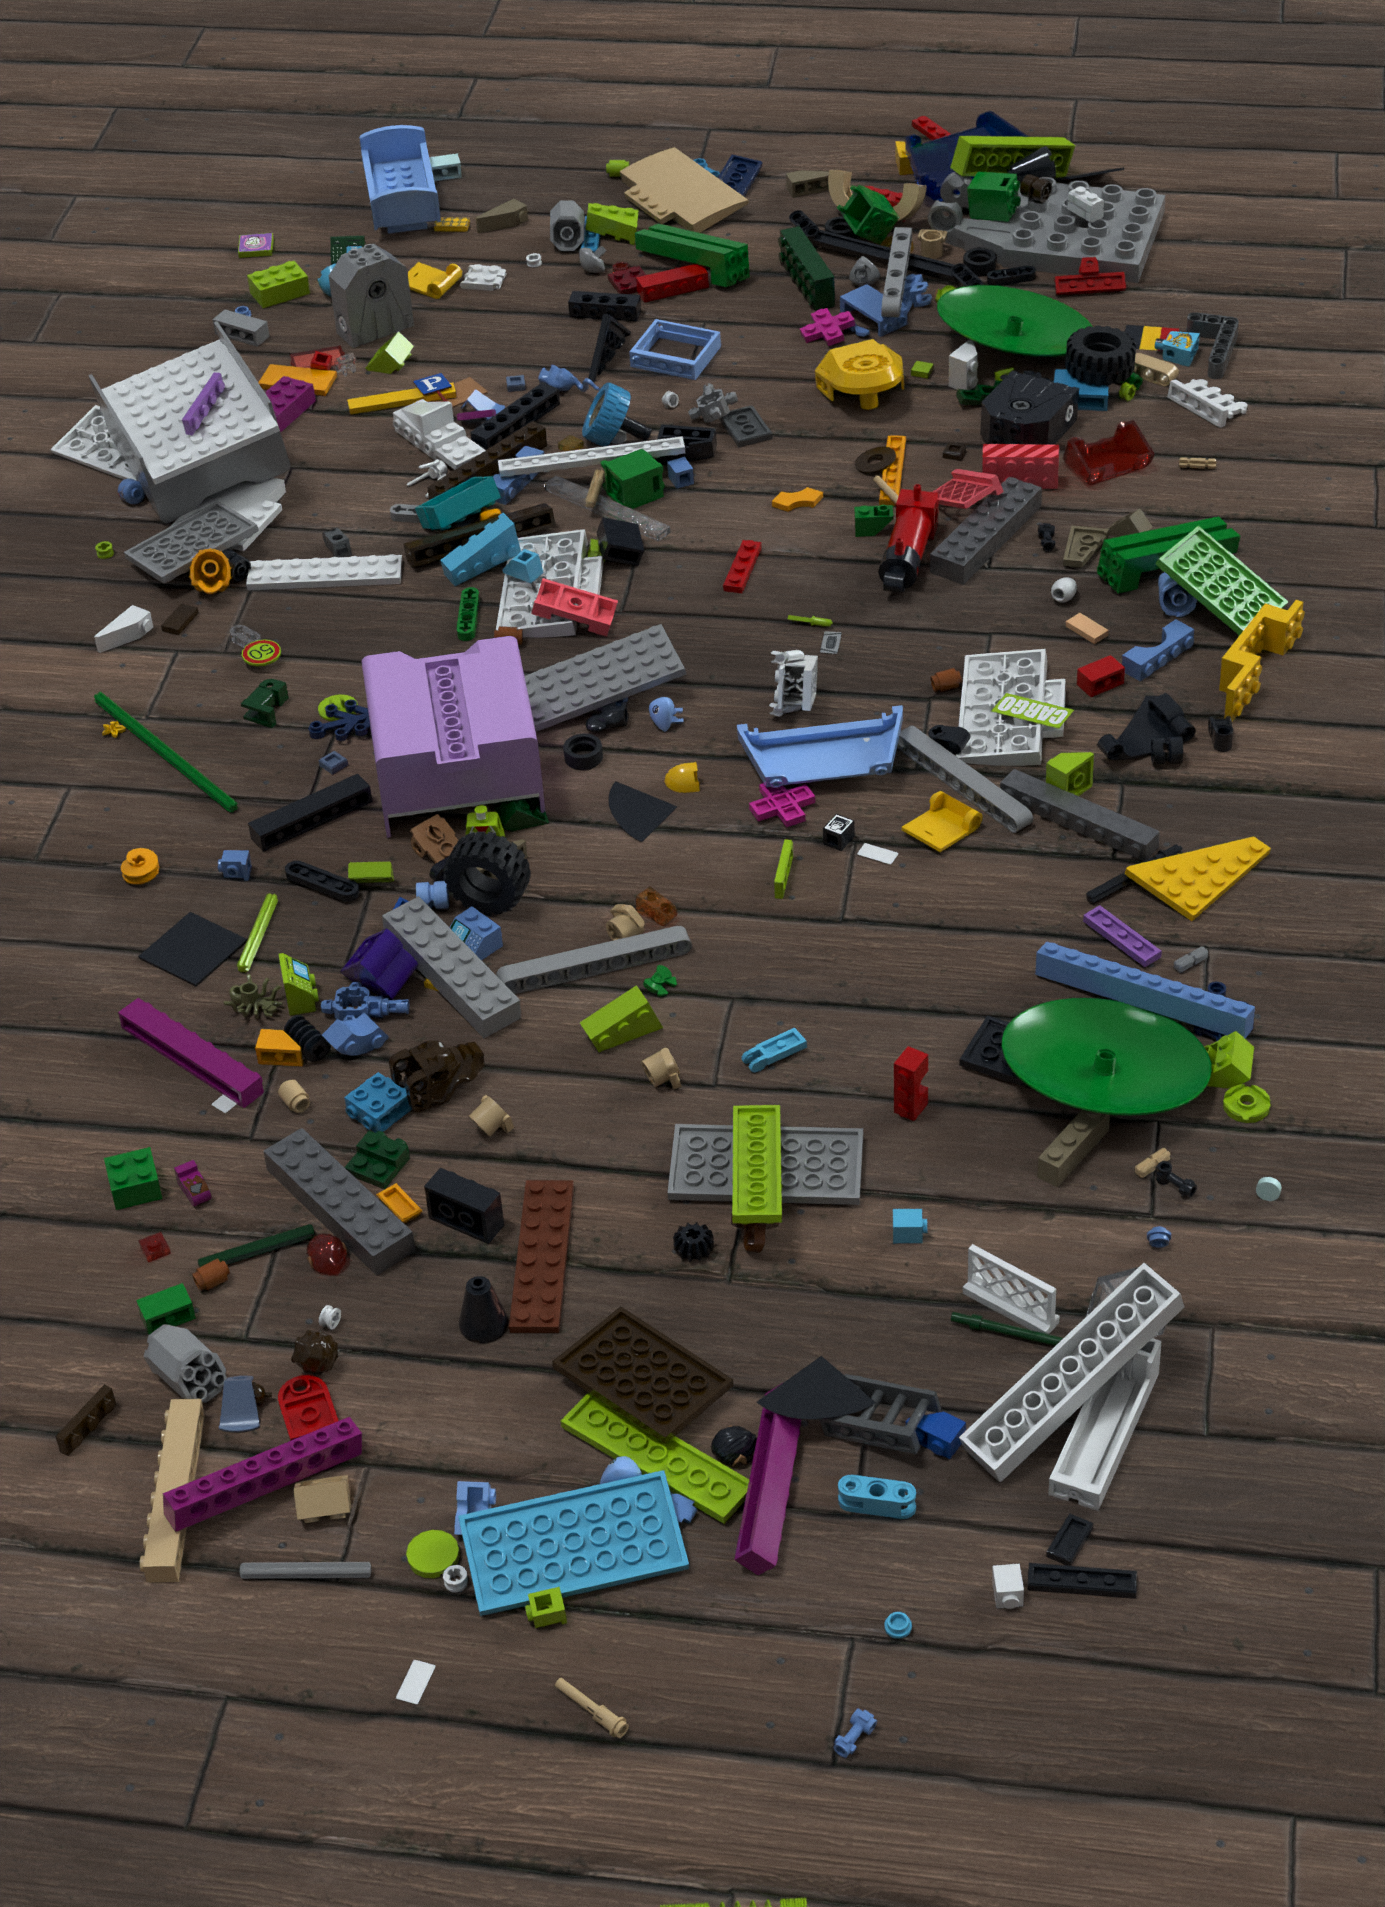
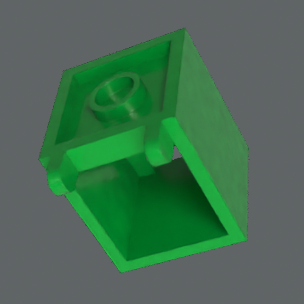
(993, 196)
(869, 214)
(633, 479)

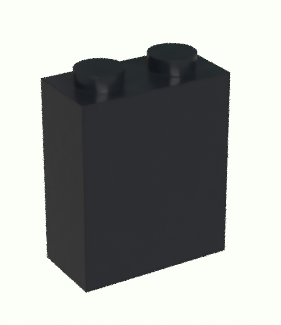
(620, 541)

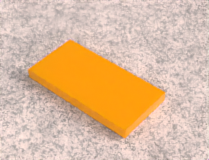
(321, 379)

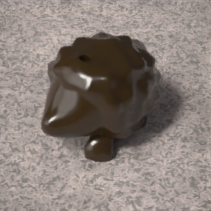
(315, 1352)

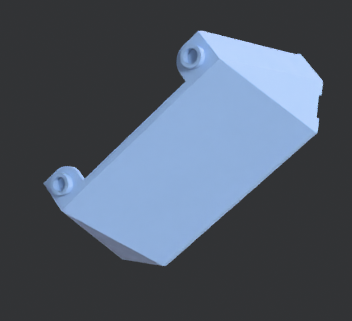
(823, 750)

